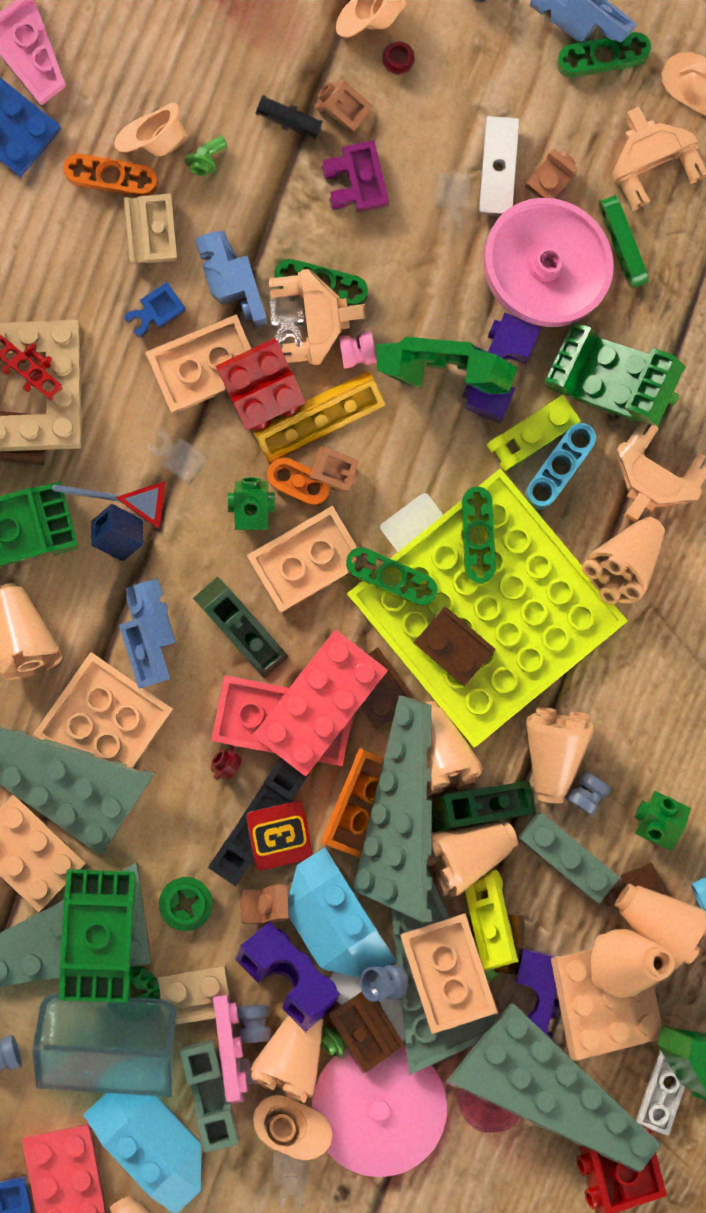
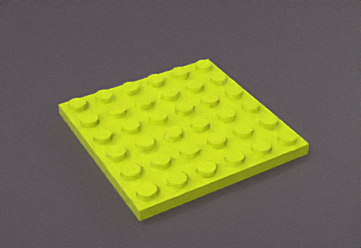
(532, 611)

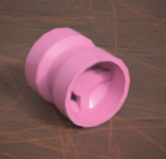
(357, 350)

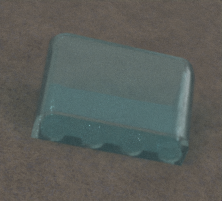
(106, 1046)

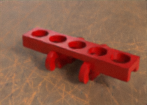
(39, 377)

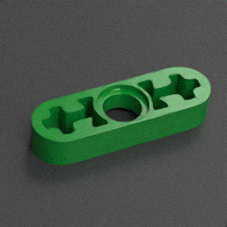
(578, 52)
(623, 241)
(347, 279)
(485, 510)
(365, 575)

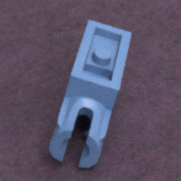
(582, 17)
(230, 277)
(147, 632)

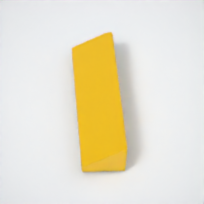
(320, 416)

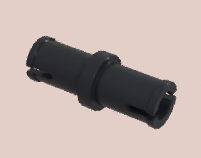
(288, 117)

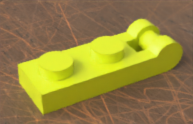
(534, 432)
(491, 922)

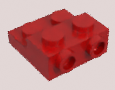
(261, 385)
(616, 1186)

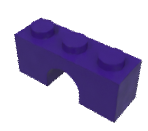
(513, 341)
(272, 953)
(537, 972)

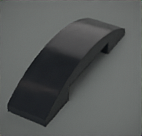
(237, 852)

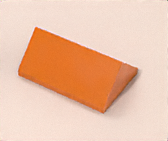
(353, 809)

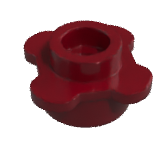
(225, 763)

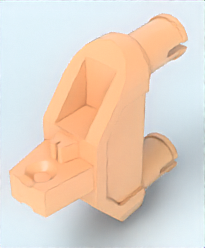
(649, 146)
(324, 314)
(651, 484)

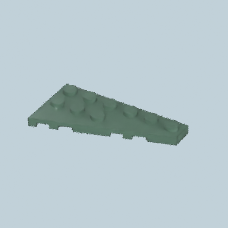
(70, 786)
(399, 825)
(33, 947)
(422, 1045)
(540, 1083)

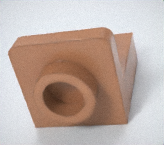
(343, 104)
(552, 175)
(335, 469)
(264, 905)

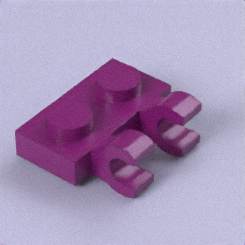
(364, 174)

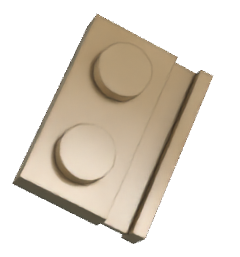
(151, 229)
(194, 992)

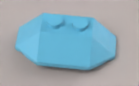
(334, 919)
(149, 1146)

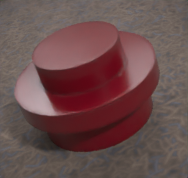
(398, 57)

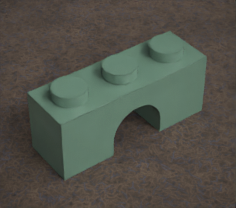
(568, 857)
(205, 1077)

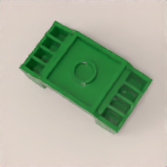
(407, 361)
(614, 376)
(34, 524)
(97, 936)

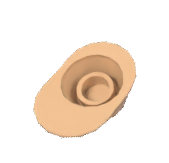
(367, 14)
(686, 80)
(156, 132)
(292, 1128)

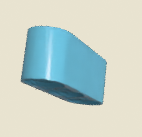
(571, 455)

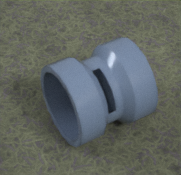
(583, 799)
(384, 982)
(253, 1023)
(9, 1053)

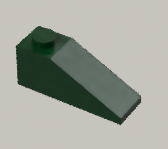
(240, 627)
(481, 806)

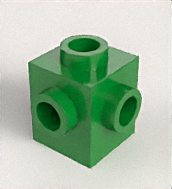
(251, 504)
(661, 820)

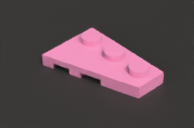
(29, 51)
(230, 1049)

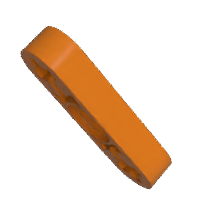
(118, 187)

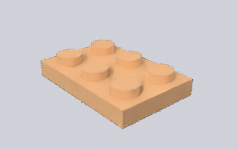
(188, 364)
(305, 559)
(33, 855)
(448, 973)

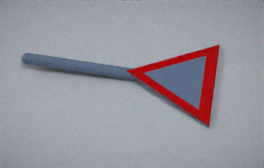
(144, 502)

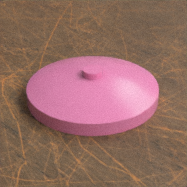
(547, 262)
(381, 1117)

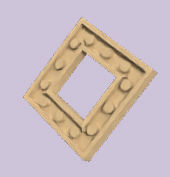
(62, 422)

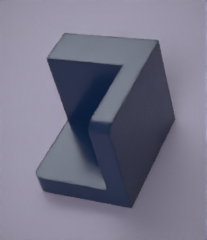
(117, 532)

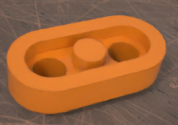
(298, 482)

